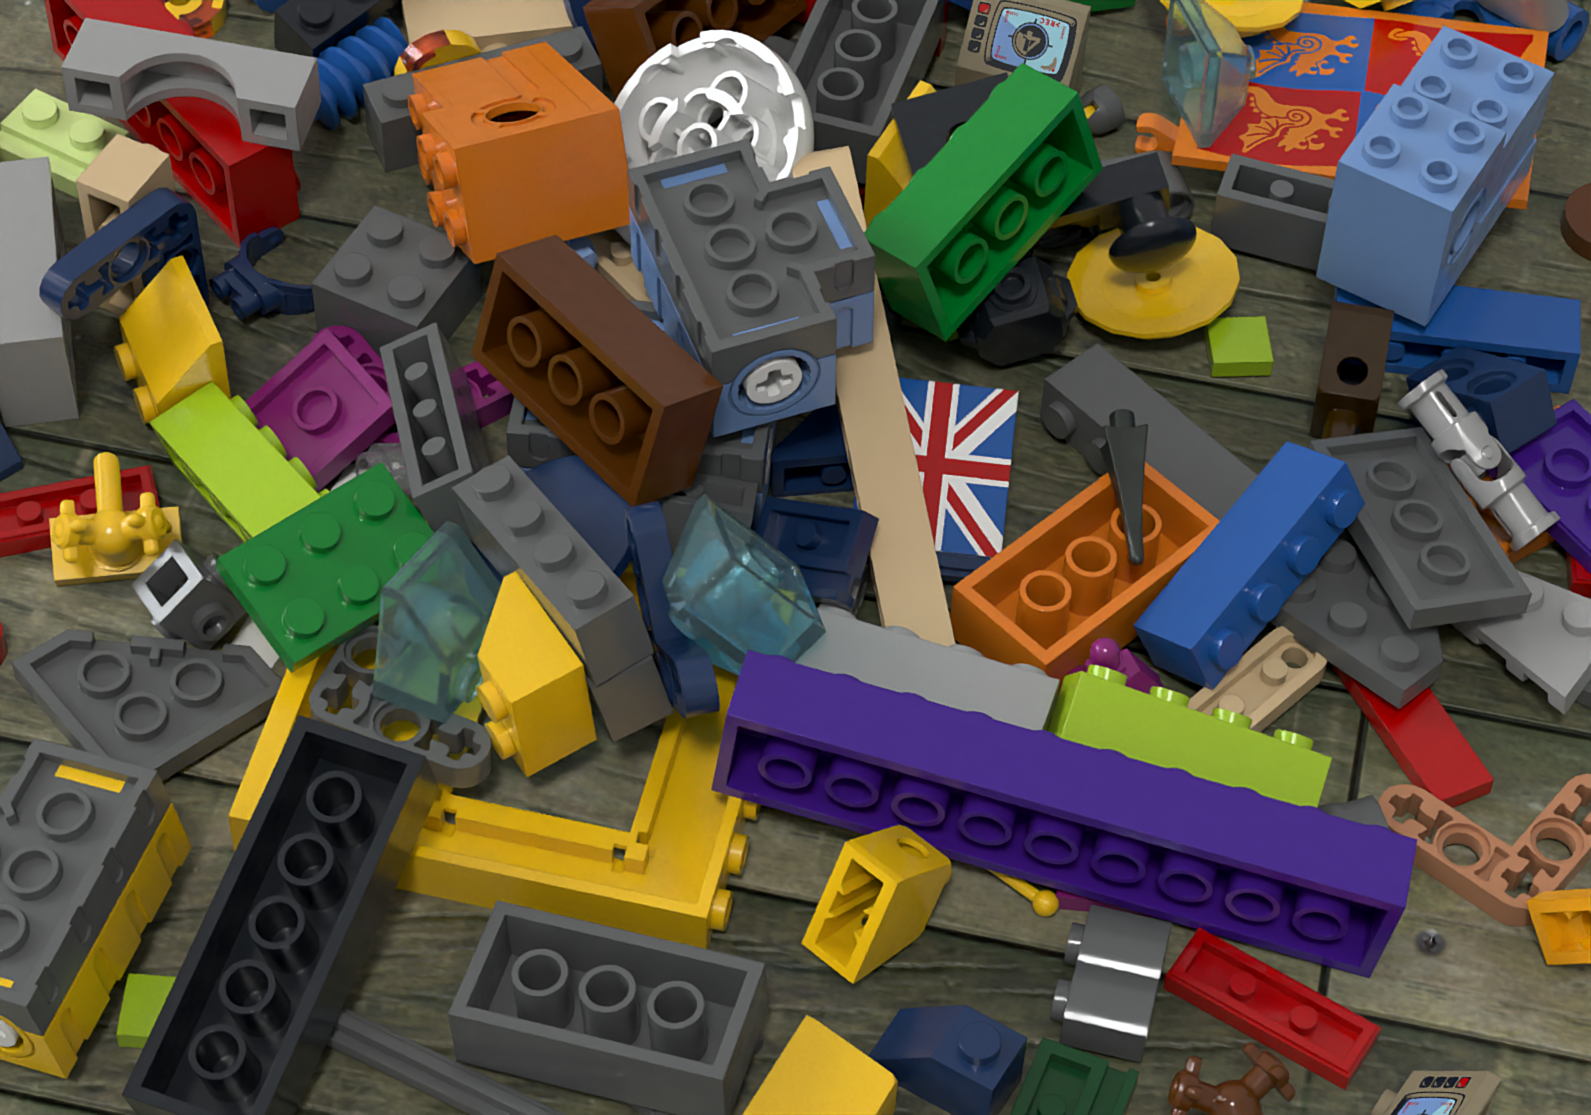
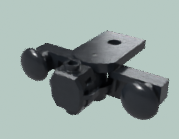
(1032, 305)

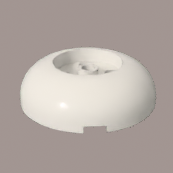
(724, 74)

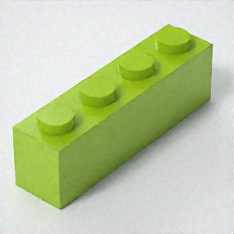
(233, 462)
(1162, 731)

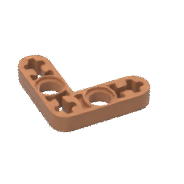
(1499, 864)

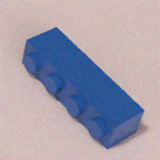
(1501, 323)
(1249, 565)

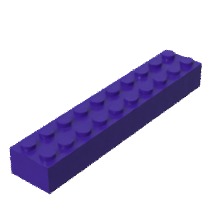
(1065, 814)

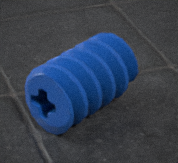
(353, 63)

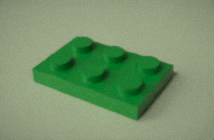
(326, 565)

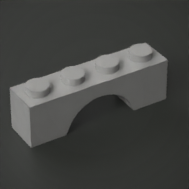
(126, 67)

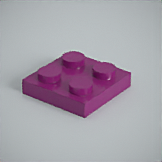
(323, 408)

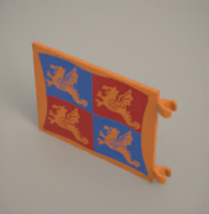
(1322, 84)

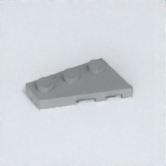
(1544, 643)

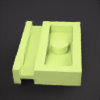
(48, 129)

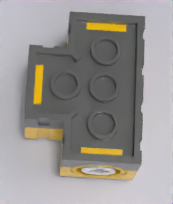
(80, 878)

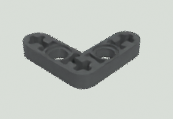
(373, 715)

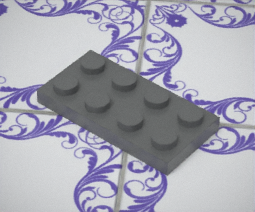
(1425, 532)

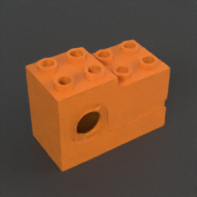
(531, 173)

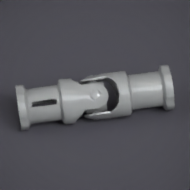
(1467, 446)

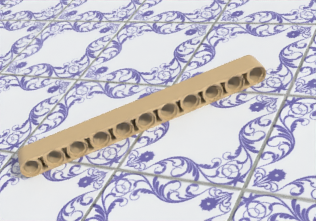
(884, 458)

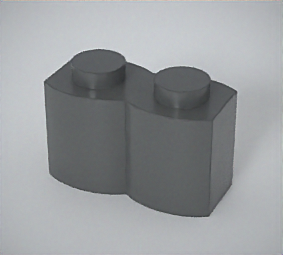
(1113, 982)

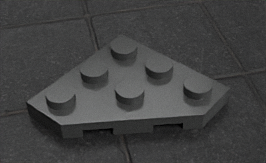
(1358, 629)
(147, 697)

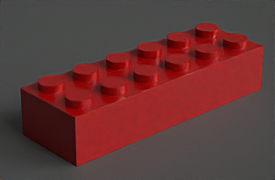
(232, 180)

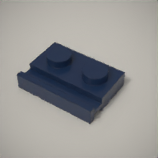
(823, 541)

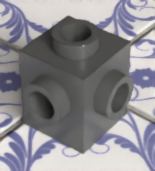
(188, 596)

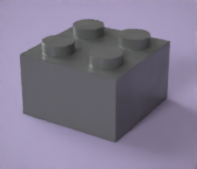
(395, 281)

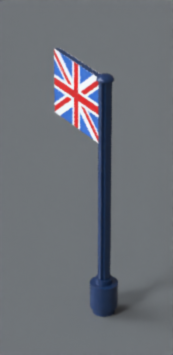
(964, 467)

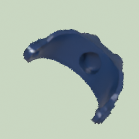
(254, 292)

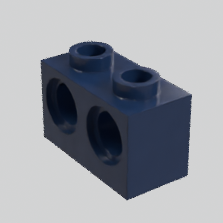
(1504, 393)

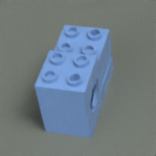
(1432, 174)

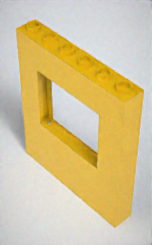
(494, 852)

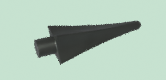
(1125, 464)

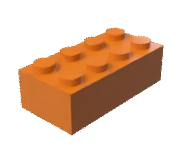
(1074, 579)

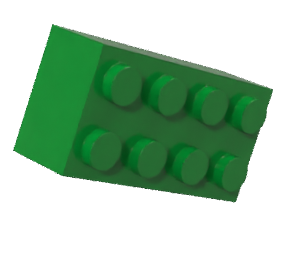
(983, 200)

